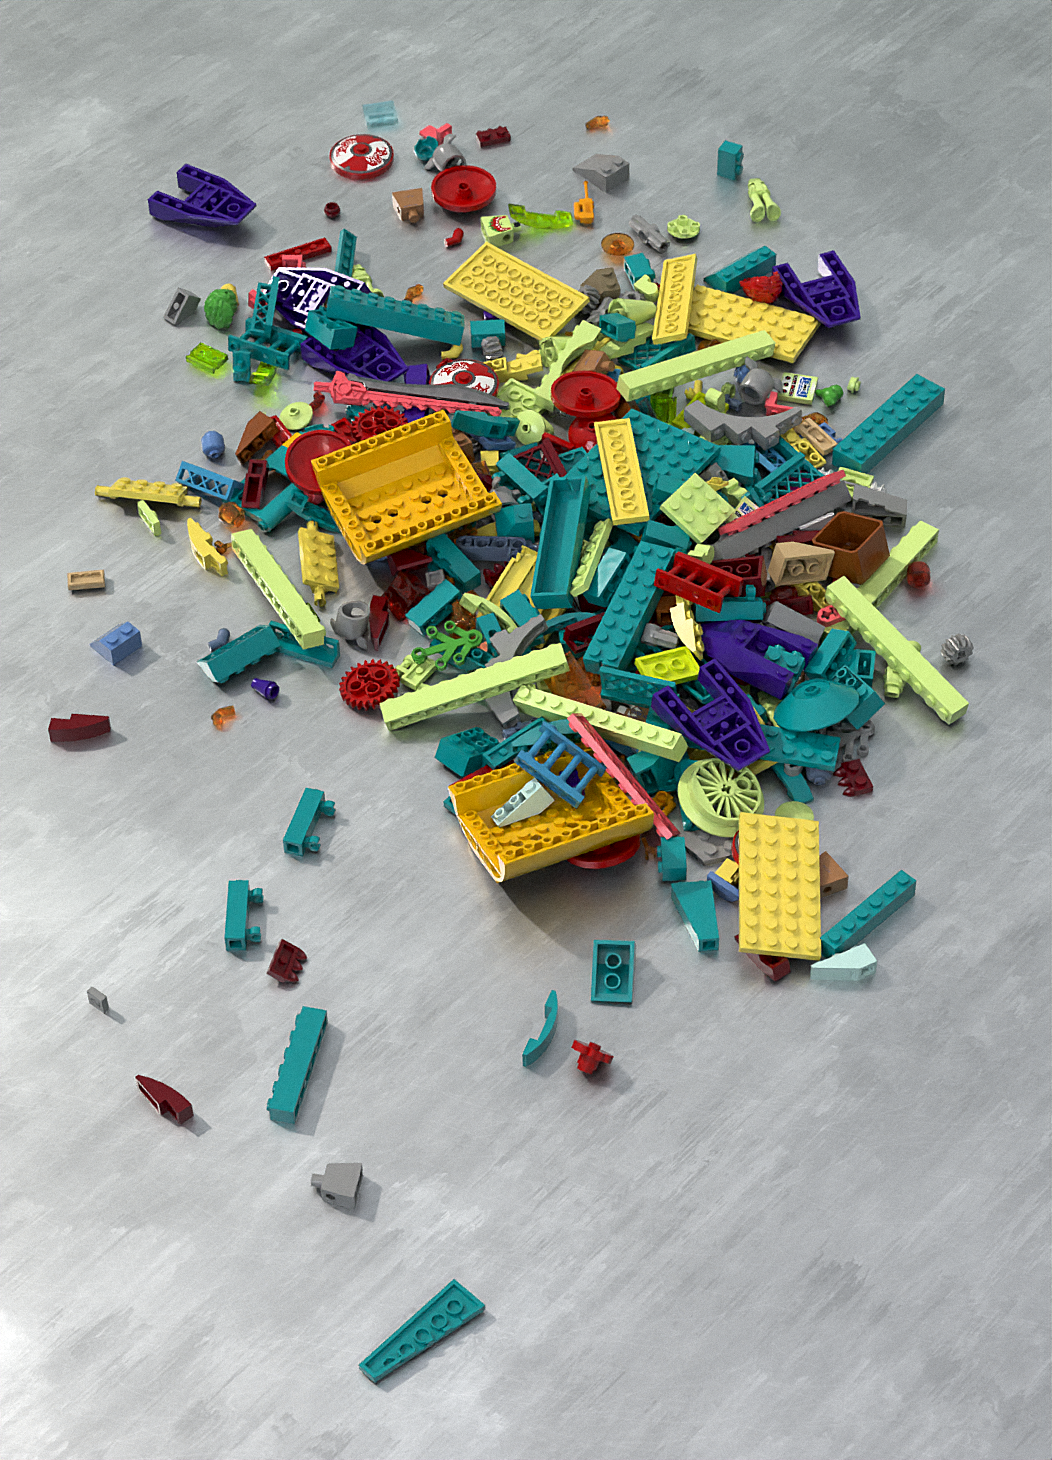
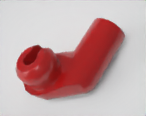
(455, 239)

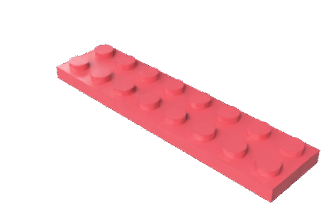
(781, 504)
(617, 769)

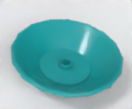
(816, 705)

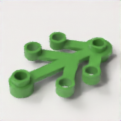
(449, 645)

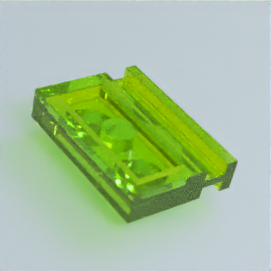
(206, 357)
(664, 407)

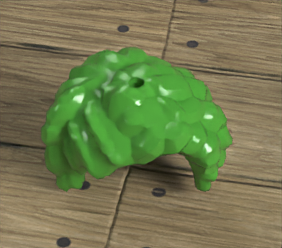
(220, 308)

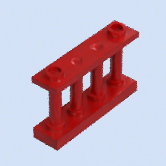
(703, 572)

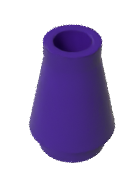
(267, 688)

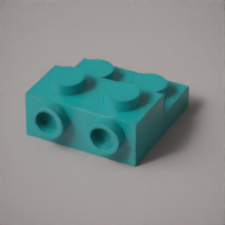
(791, 661)

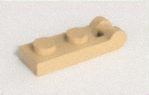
(816, 436)

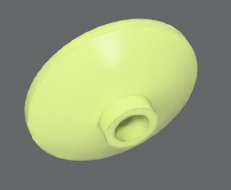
(296, 416)
(535, 424)

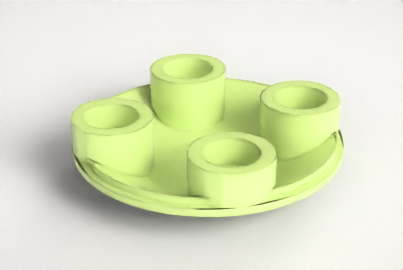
(683, 227)
(795, 810)

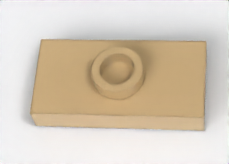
(86, 579)

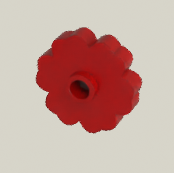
(590, 1056)

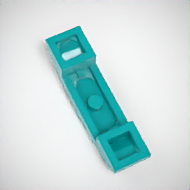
(311, 512)
(559, 623)
(796, 785)
(534, 1047)

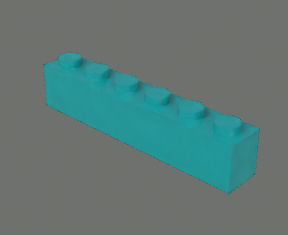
(868, 914)
(298, 1065)

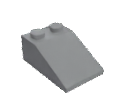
(604, 171)

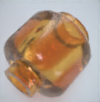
(231, 514)

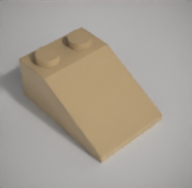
(799, 563)

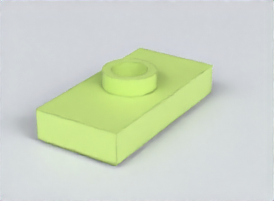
(149, 517)

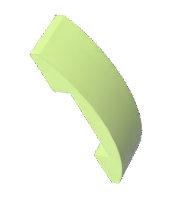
(474, 603)

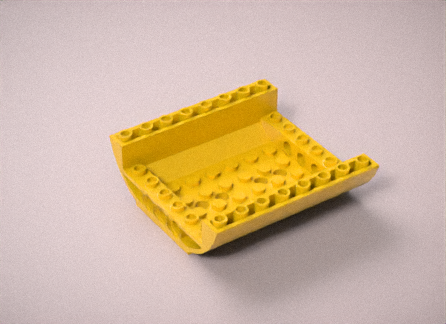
(395, 477)
(553, 834)

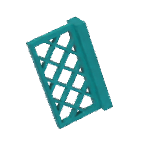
(672, 351)
(789, 469)
(627, 690)

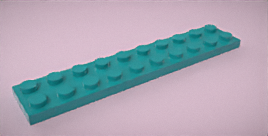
(785, 746)

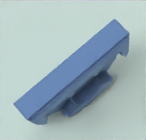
(723, 888)

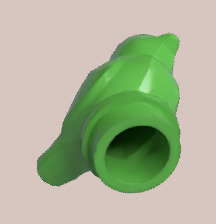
(830, 394)

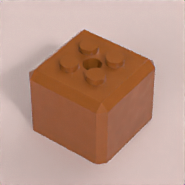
(857, 544)

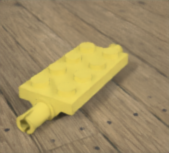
(145, 490)
(318, 562)

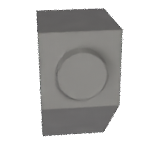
(181, 306)

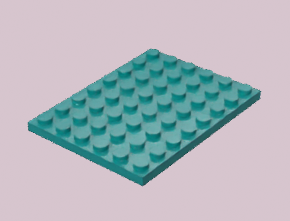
(659, 450)

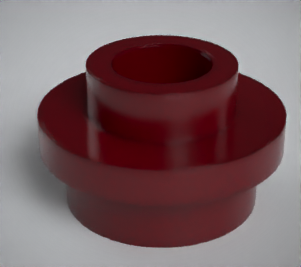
(331, 209)

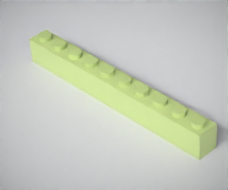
(695, 365)
(892, 572)
(278, 589)
(896, 650)
(474, 686)
(607, 724)

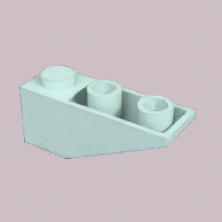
(526, 803)
(849, 965)

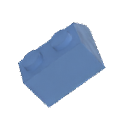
(118, 642)

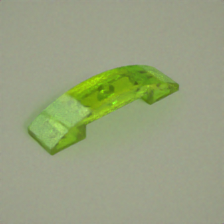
(538, 220)
(263, 374)

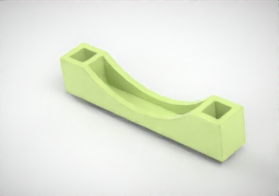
(584, 337)

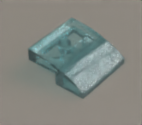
(380, 114)

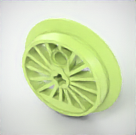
(696, 792)

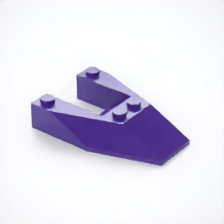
(211, 204)
(306, 290)
(827, 299)
(369, 357)
(742, 648)
(723, 726)

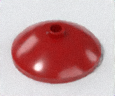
(582, 435)

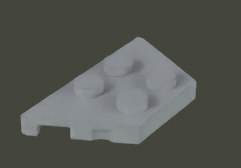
(707, 847)

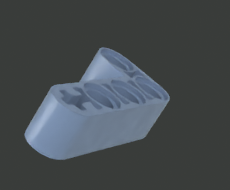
(490, 547)

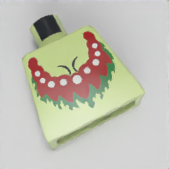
(499, 230)

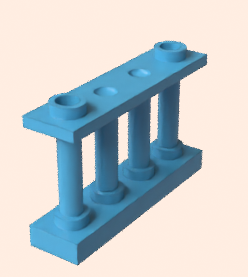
(558, 783)

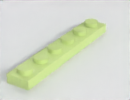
(591, 557)

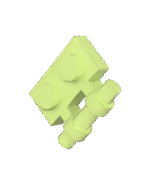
(416, 673)

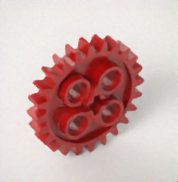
(376, 422)
(369, 684)

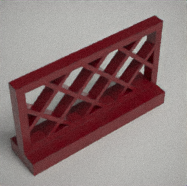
(551, 456)

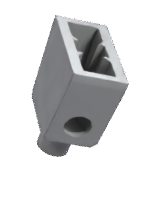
(340, 1183)

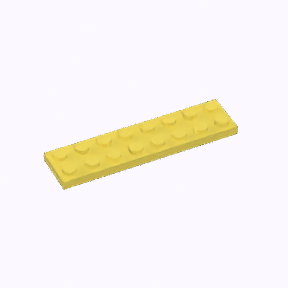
(675, 299)
(621, 472)

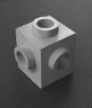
(713, 471)

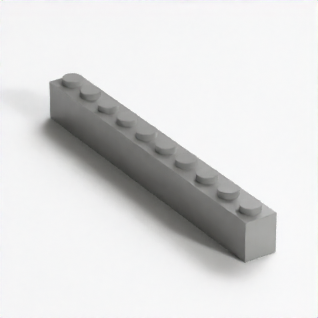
(782, 523)

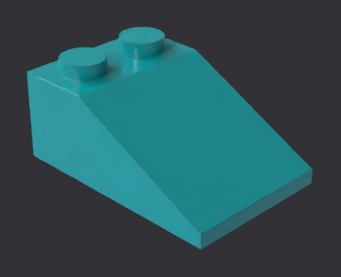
(613, 971)

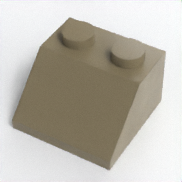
(605, 282)

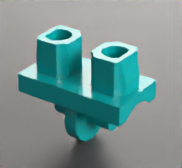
(241, 365)
(752, 496)

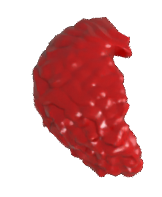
(763, 288)

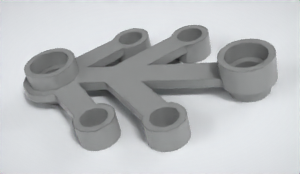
(848, 738)

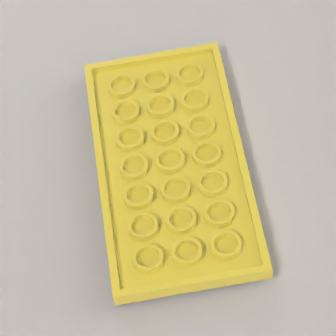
(516, 292)
(729, 317)
(779, 886)

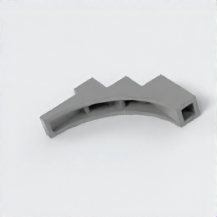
(740, 430)
(507, 647)

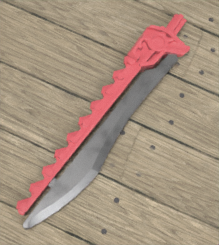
(452, 397)

